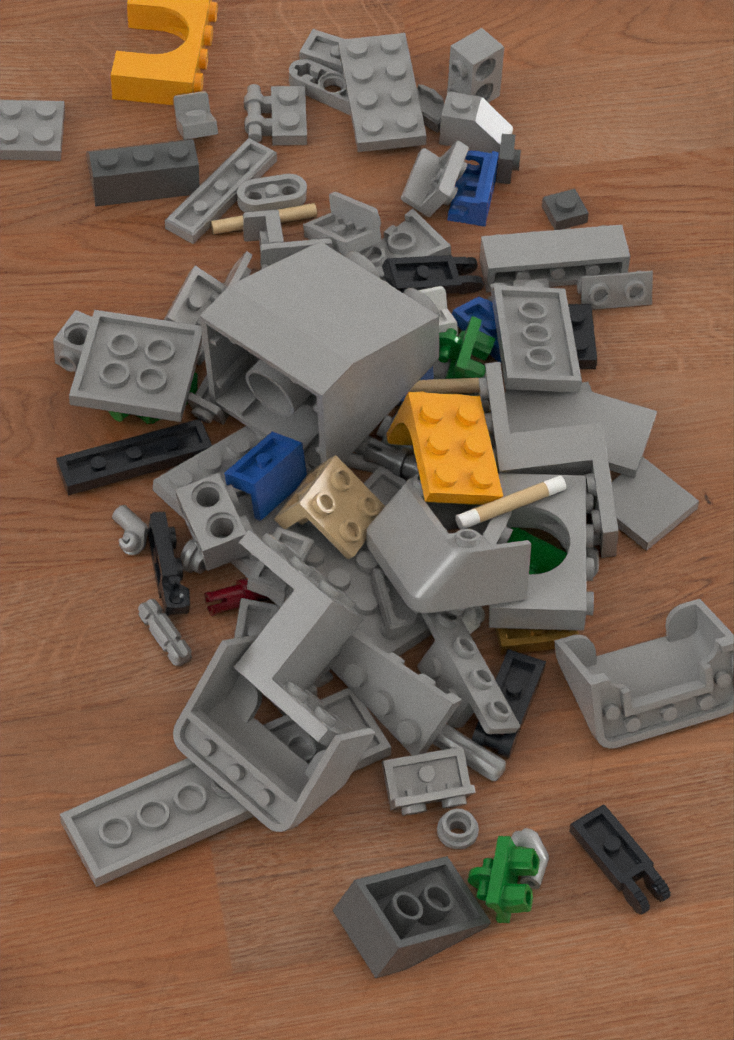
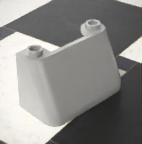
(656, 682)

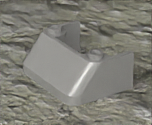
(439, 568)
(249, 760)

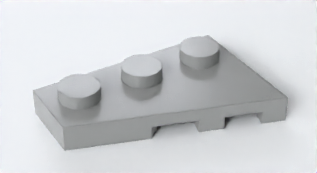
(409, 239)

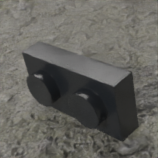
(584, 335)

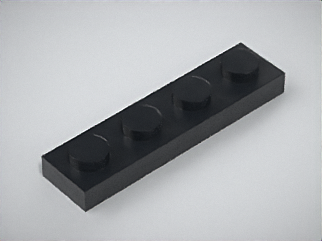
(132, 456)

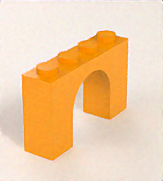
(165, 75)

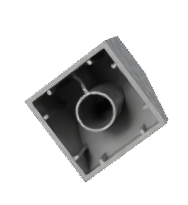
(317, 349)

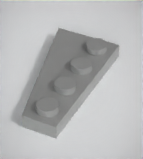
(395, 694)

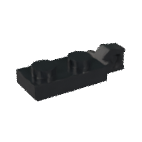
(166, 567)

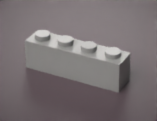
(554, 255)

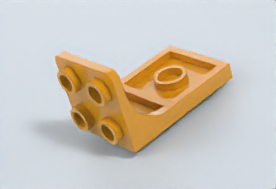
(449, 447)

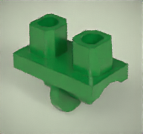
(461, 348)
(499, 878)

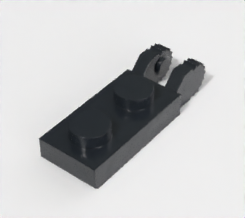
(433, 272)
(619, 857)

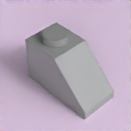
(472, 123)

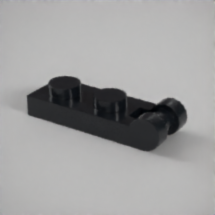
(518, 682)

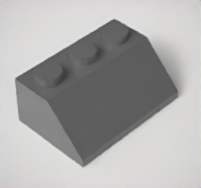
(143, 172)

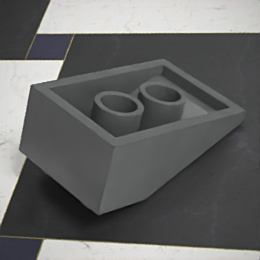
(409, 915)

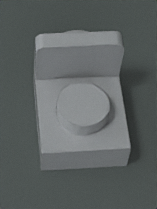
(194, 115)
(262, 227)

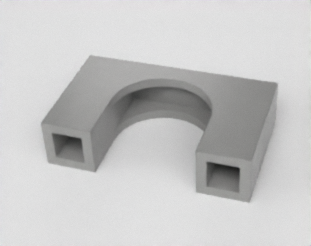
(558, 596)

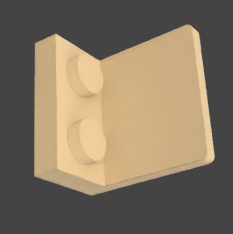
(334, 504)

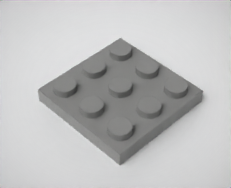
(136, 365)

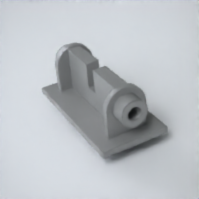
(616, 289)

